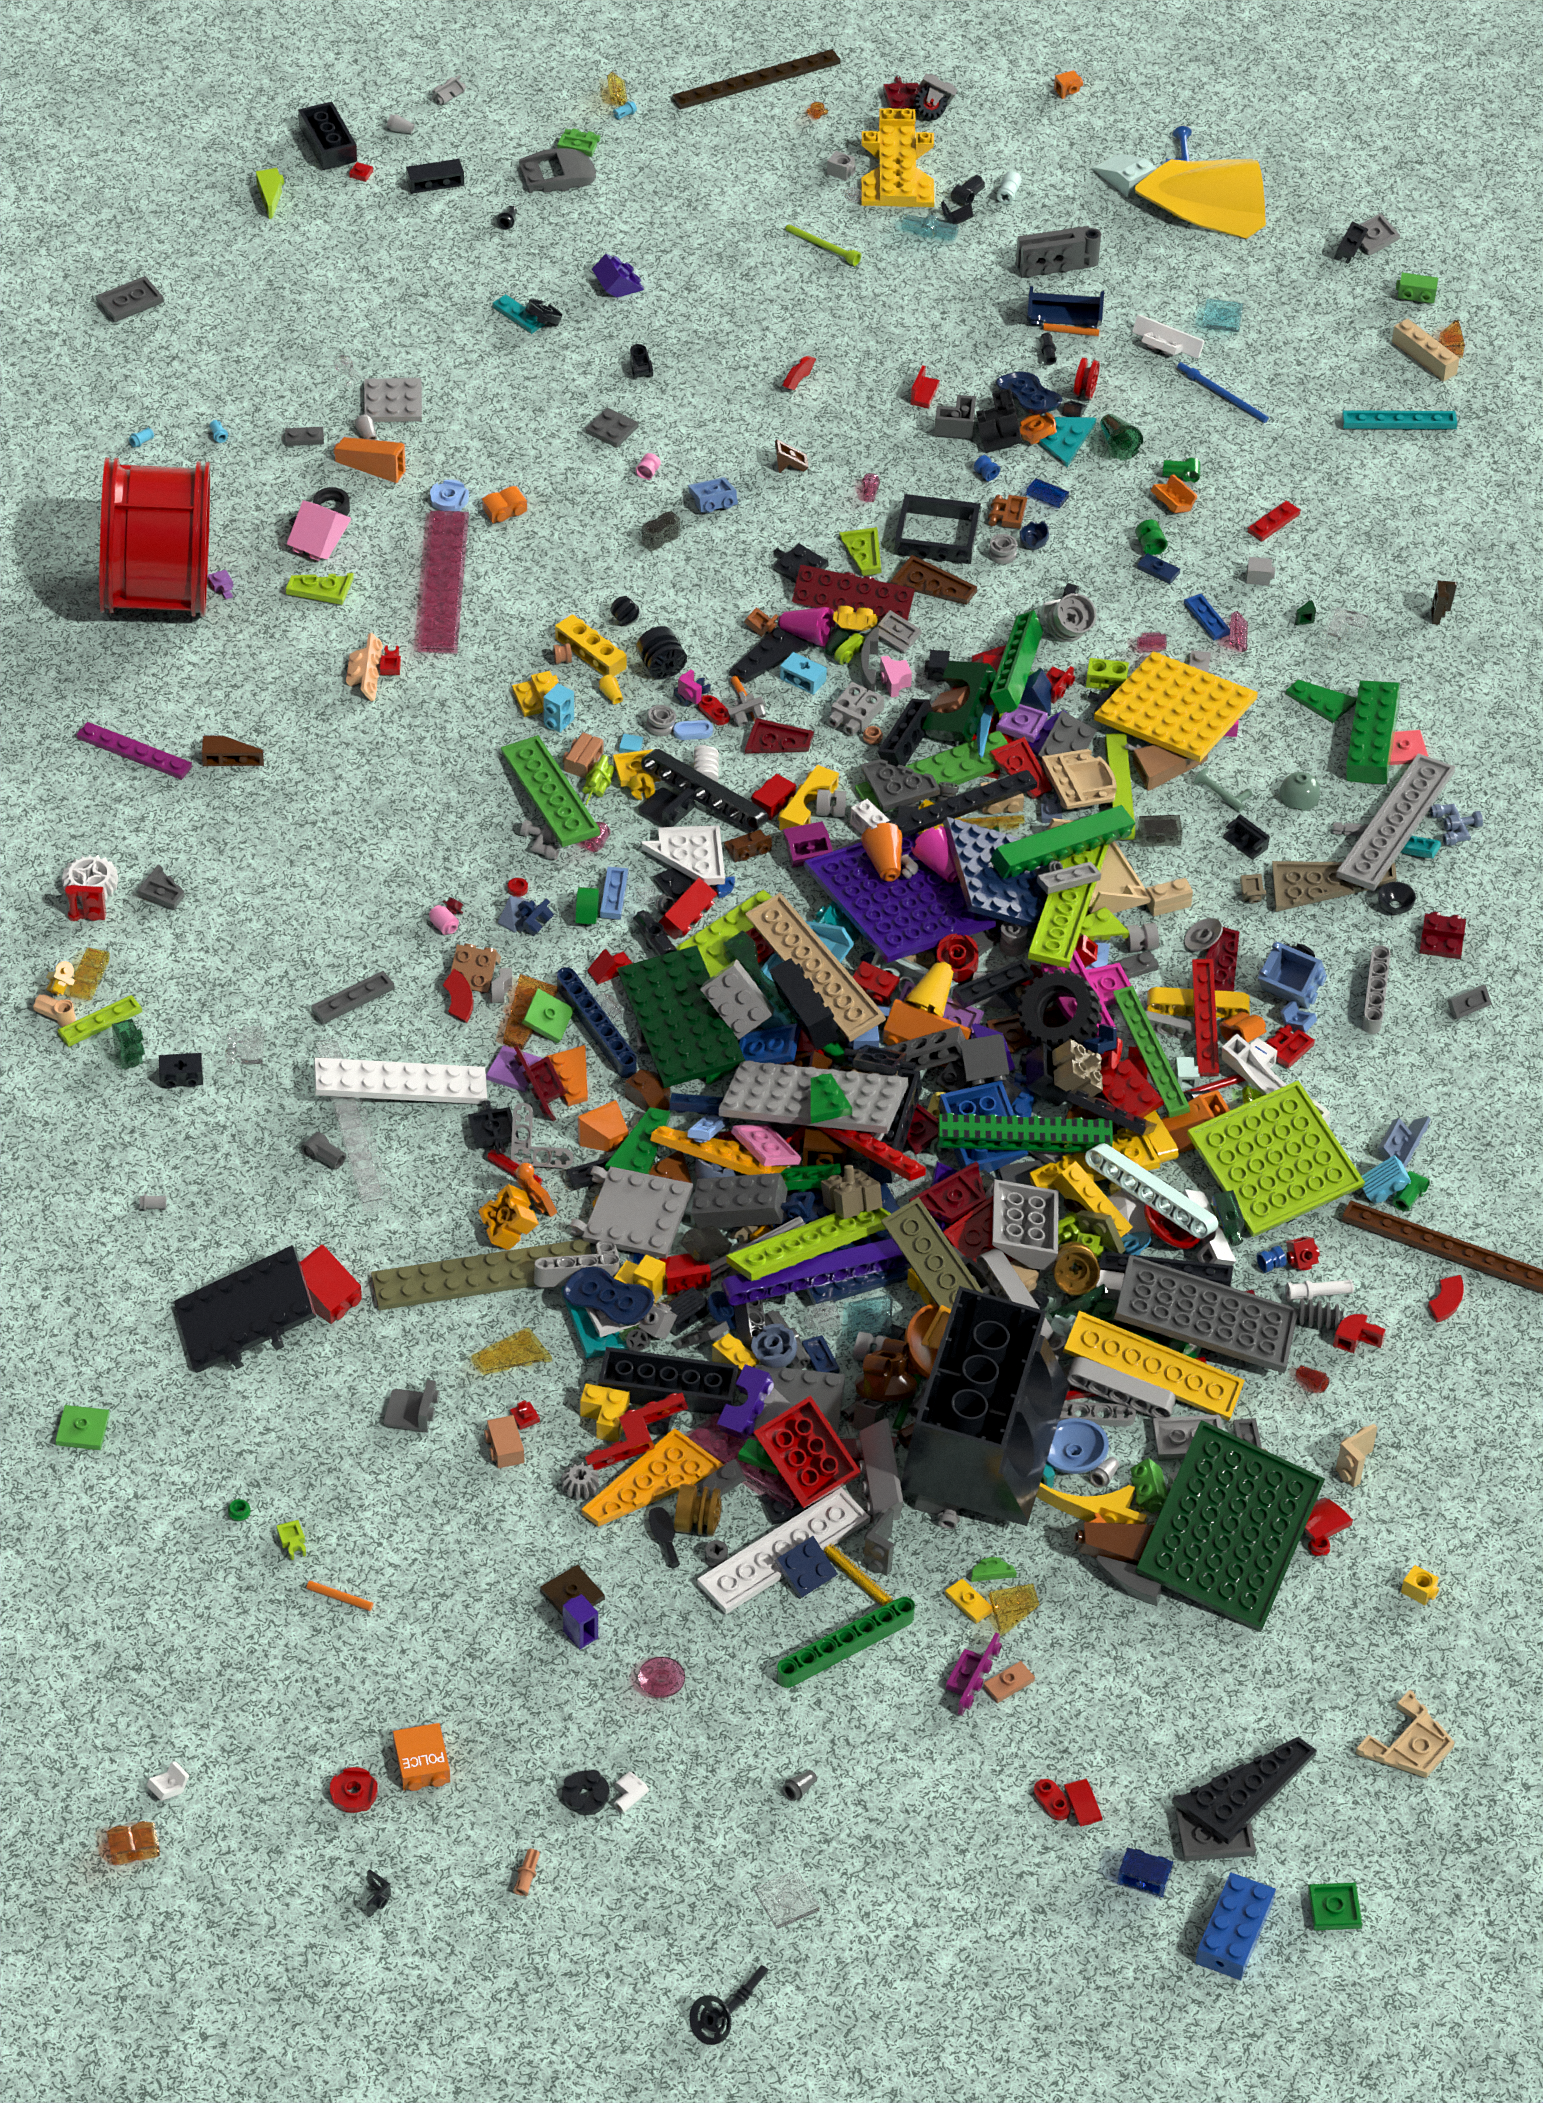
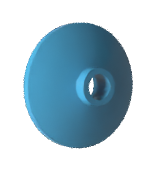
(1135, 1242)

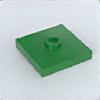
(1335, 1906)

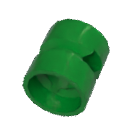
(1151, 537)

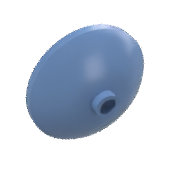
(1078, 1446)

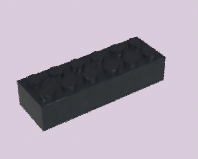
(645, 1375)

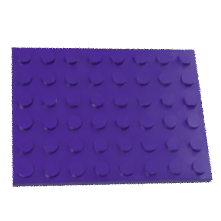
(897, 914)

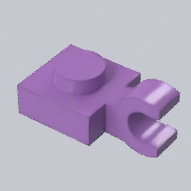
(221, 582)

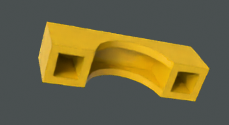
(796, 811)
(1077, 1185)

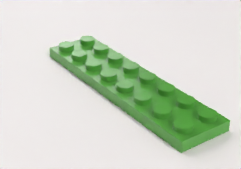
(952, 766)
(550, 791)

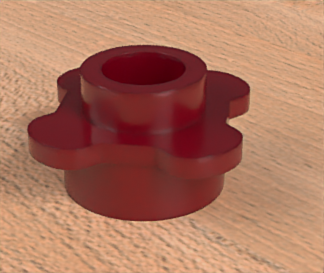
(453, 905)

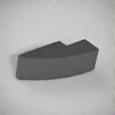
(1130, 1582)

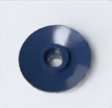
(721, 1309)

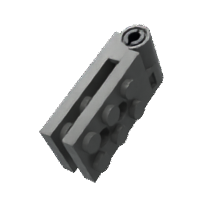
(1058, 251)

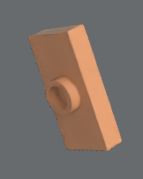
(1009, 1682)

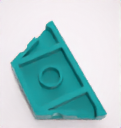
(1068, 438)

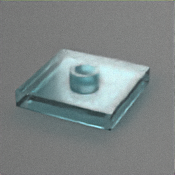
(1222, 315)
(870, 1316)

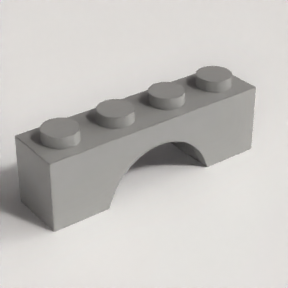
(1215, 1245)

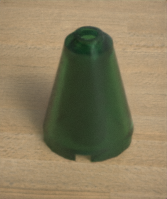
(1120, 437)

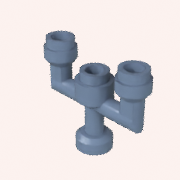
(1455, 823)

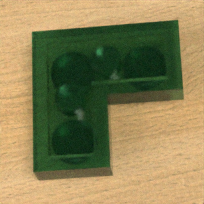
(1081, 1303)

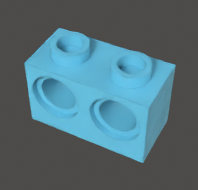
(558, 708)

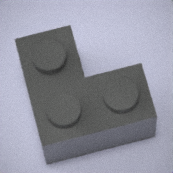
(956, 420)

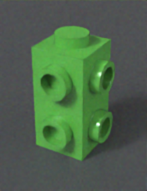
(1417, 287)
(1149, 1485)

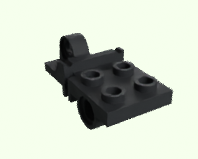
(1000, 424)
(954, 1079)

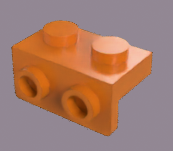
(1175, 495)

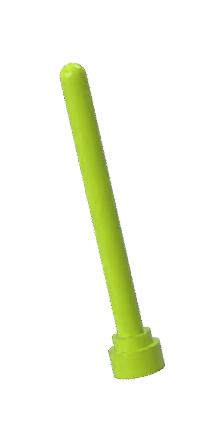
(852, 257)

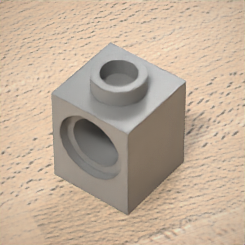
(841, 165)

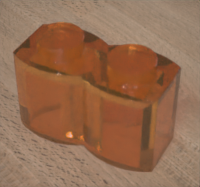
(133, 1843)

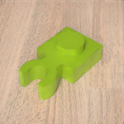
(292, 1536)

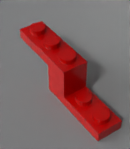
(636, 1431)

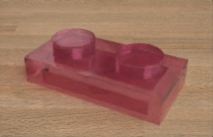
(1238, 632)

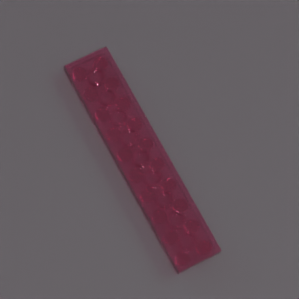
(443, 582)

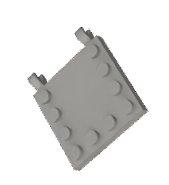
(635, 1211)

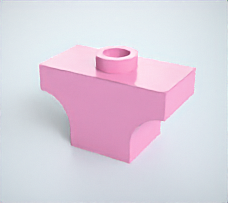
(895, 675)

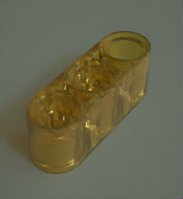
(89, 972)

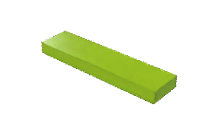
(99, 1020)

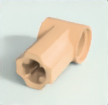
(59, 1010)

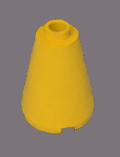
(932, 989)

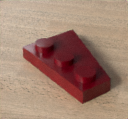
(778, 738)

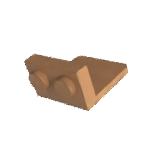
(476, 965)

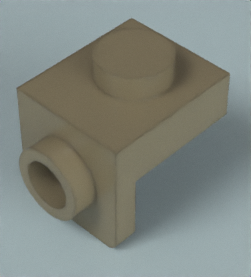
(1252, 888)

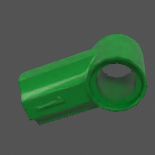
(1187, 469)
(1407, 1197)

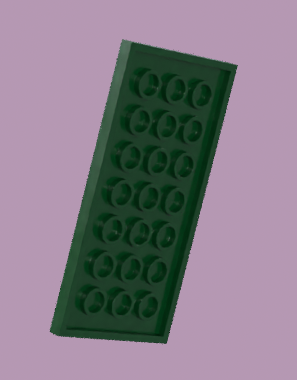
(677, 1019)

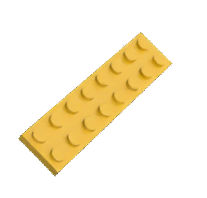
(1156, 1364)

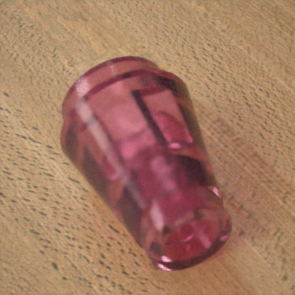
(870, 486)

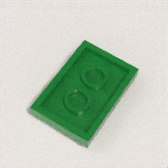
(808, 1177)

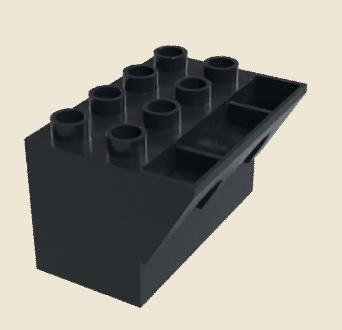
(987, 1410)

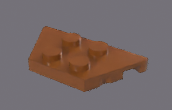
(672, 1167)

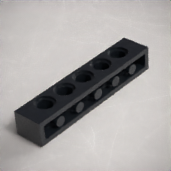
(901, 1124)

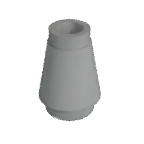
(399, 124)
(365, 426)
(1104, 1472)

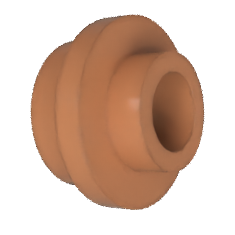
(872, 735)

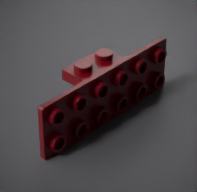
(832, 589)

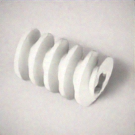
(706, 761)

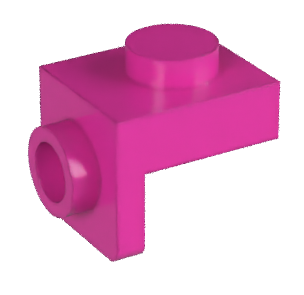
(688, 688)

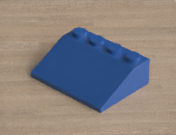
(981, 1101)

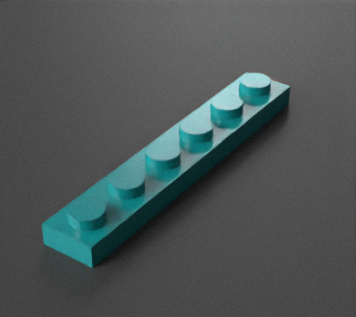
(1398, 419)

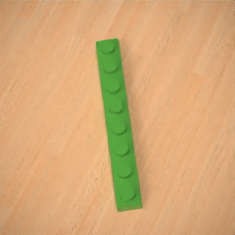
(1151, 1051)

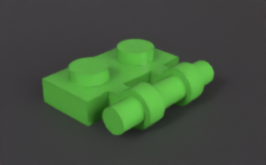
(579, 141)

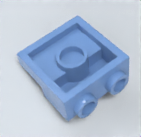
(713, 495)

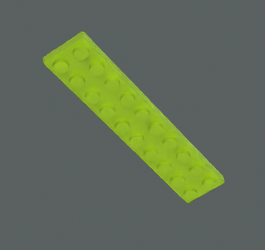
(1065, 915)

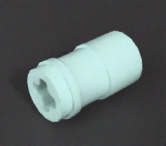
(1009, 186)

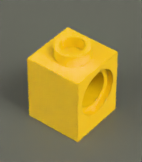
(1414, 1580)

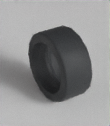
(333, 494)

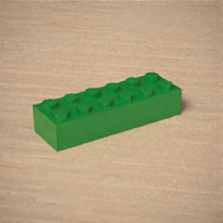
(1373, 732)

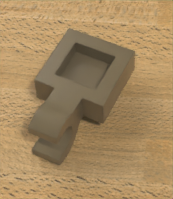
(742, 1233)

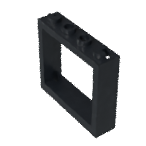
(939, 508)

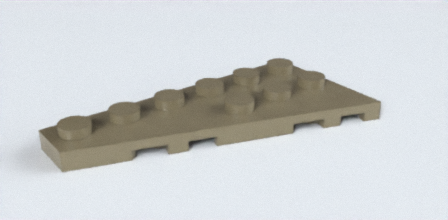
(1311, 882)

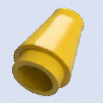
(610, 687)

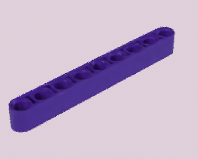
(815, 1272)

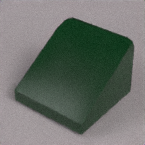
(1305, 614)

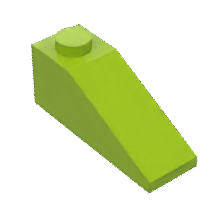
(270, 188)

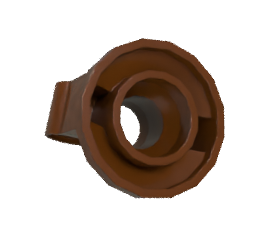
(887, 1373)

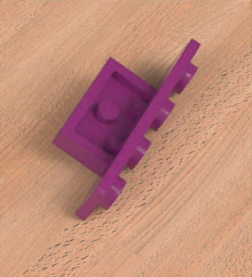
(969, 1673)

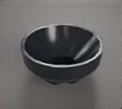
(1396, 892)

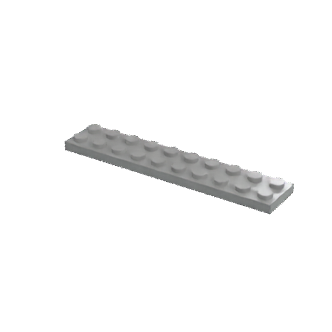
(1395, 822)

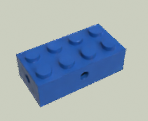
(1235, 1926)

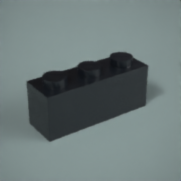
(435, 176)

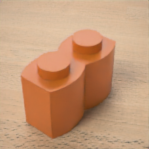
(504, 504)
(1243, 1024)

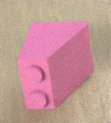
(317, 530)

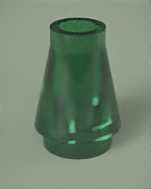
(836, 638)

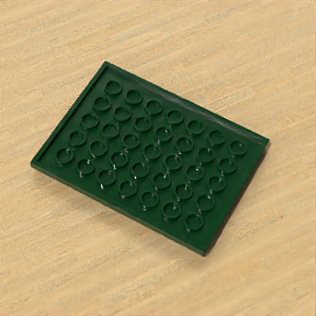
(1230, 1525)

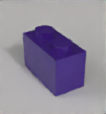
(580, 1621)

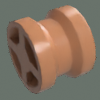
(562, 653)

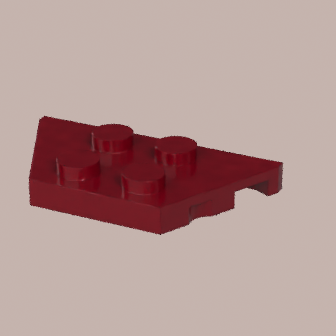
(954, 1195)

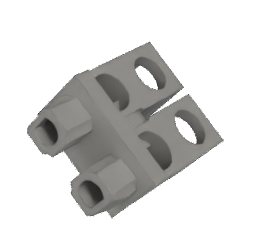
(855, 710)

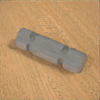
(1349, 828)

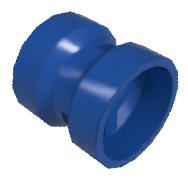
(985, 467)
(1271, 1259)

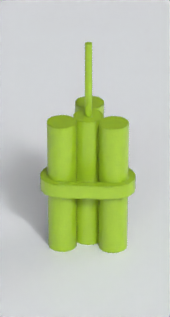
(598, 778)

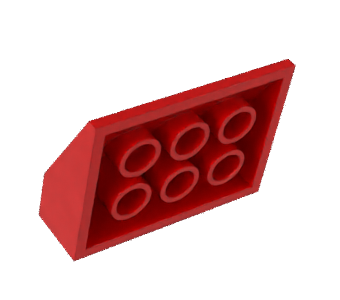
(807, 1452)

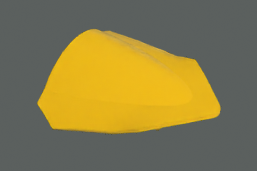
(1210, 194)

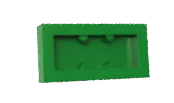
(754, 1454)

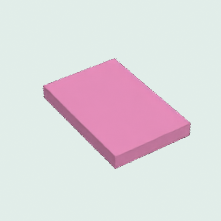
(766, 1145)

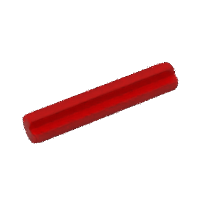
(506, 1164)

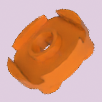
(1037, 427)

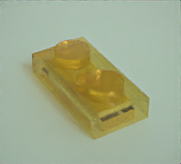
(617, 89)

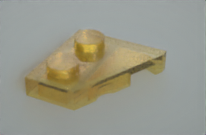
(1012, 1606)

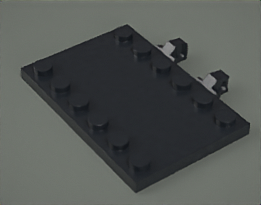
(245, 1310)

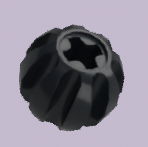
(625, 610)

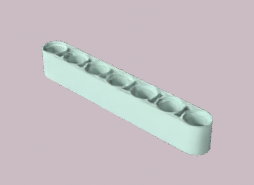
(1160, 1193)

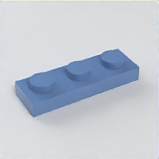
(614, 893)

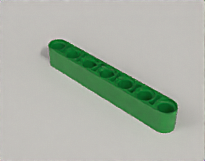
(878, 1624)

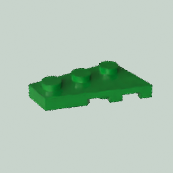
(827, 1099)

